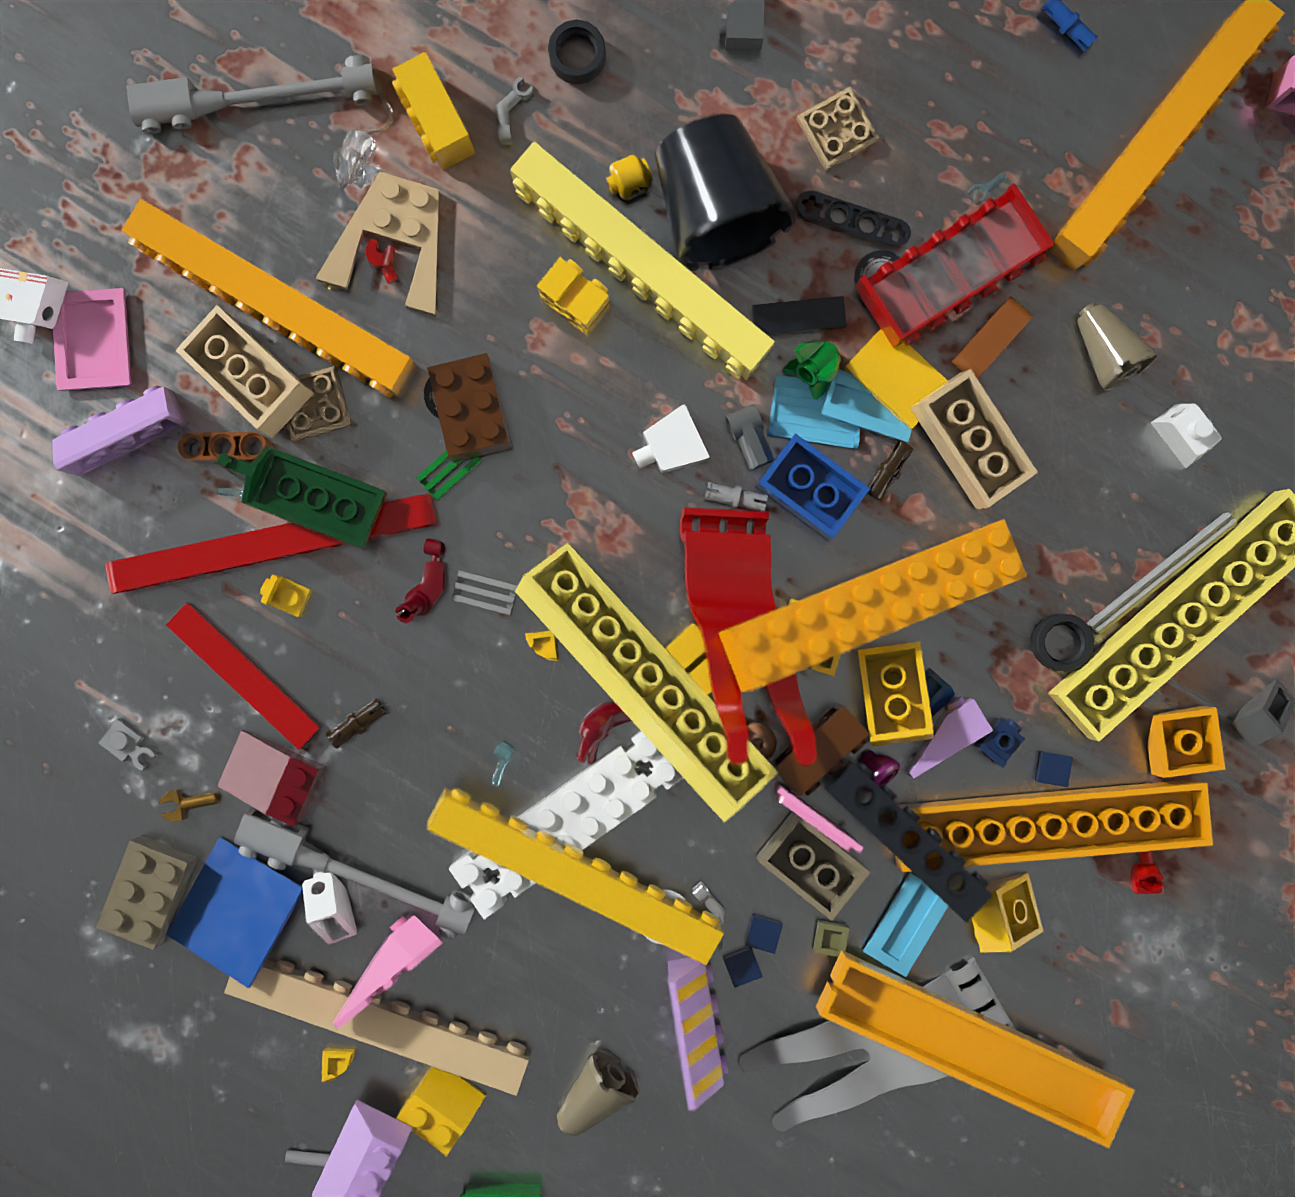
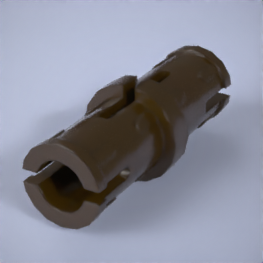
(889, 469)
(356, 723)

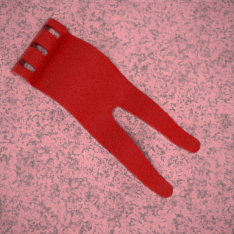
(726, 587)

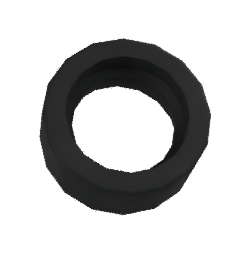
(571, 29)
(1086, 642)

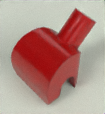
(381, 261)
(1146, 876)

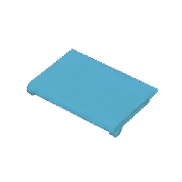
(798, 413)

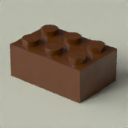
(469, 407)
(835, 736)

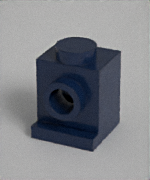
(990, 745)

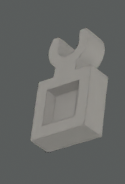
(124, 742)

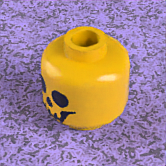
(629, 177)

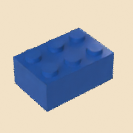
(813, 487)

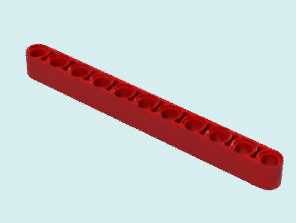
(255, 548)

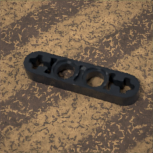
(854, 215)

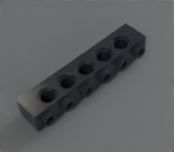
(964, 900)

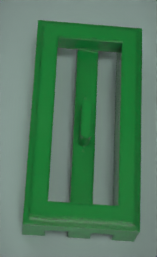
(452, 482)

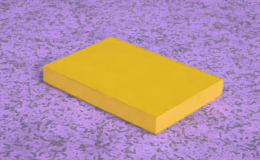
(895, 376)

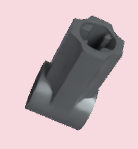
(748, 429)

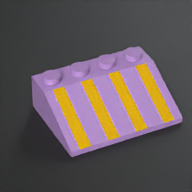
(696, 1029)

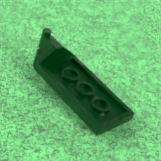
(308, 495)

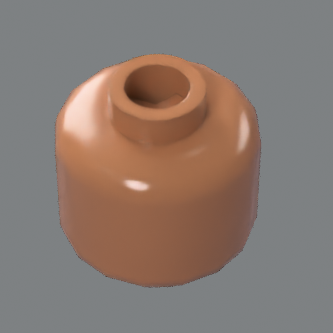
(762, 731)

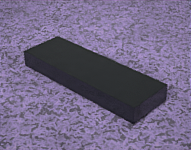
(800, 316)

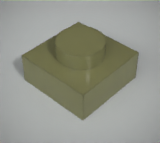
(830, 938)

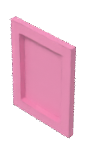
(92, 340)
(815, 818)

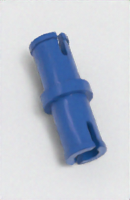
(1069, 23)

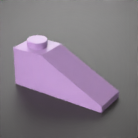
(953, 731)

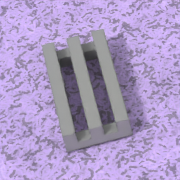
(460, 586)

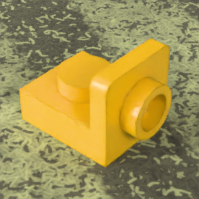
(285, 595)

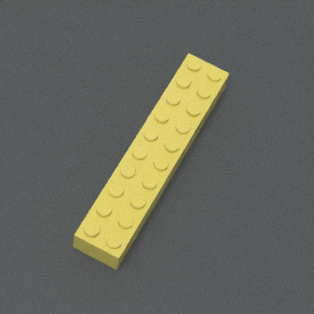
(640, 261)
(1182, 619)
(642, 679)

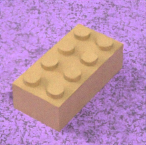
(244, 372)
(974, 439)

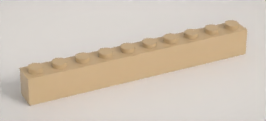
(388, 1026)

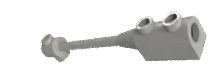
(179, 101)
(288, 846)

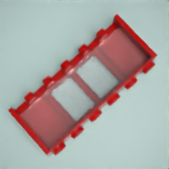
(955, 267)

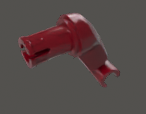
(429, 590)
(597, 727)

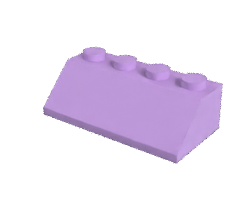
(118, 431)
(363, 1154)

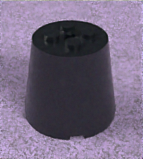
(720, 193)

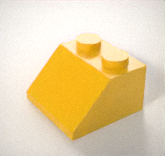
(1008, 916)
(441, 1108)

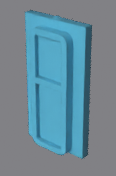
(854, 405)
(906, 926)

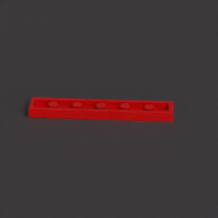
(243, 676)

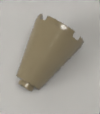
(1113, 346)
(597, 1093)

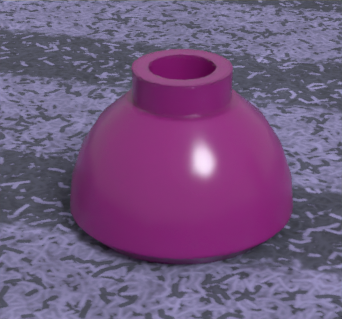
(882, 766)

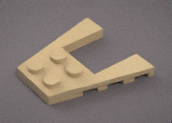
(399, 213)

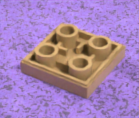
(837, 128)
(324, 410)

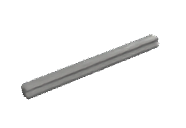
(1162, 573)

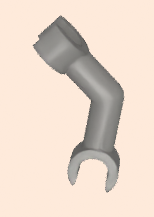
(506, 105)
(705, 896)

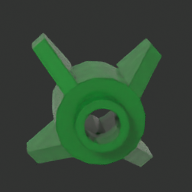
(815, 365)

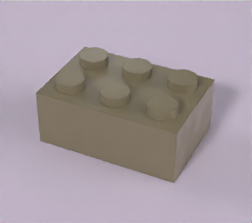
(813, 865)
(147, 892)

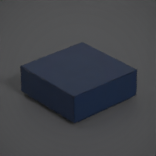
(1054, 769)
(763, 934)
(742, 967)

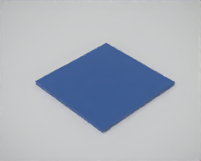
(235, 912)

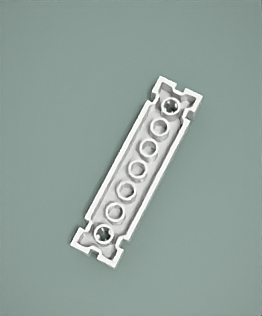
(575, 815)

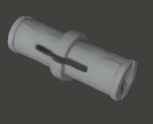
(735, 497)

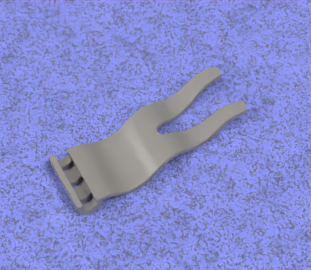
(886, 1066)

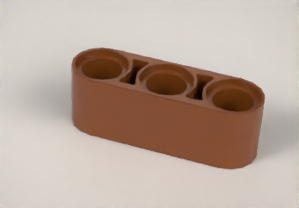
(993, 337)
(212, 442)

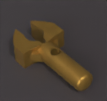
(186, 803)

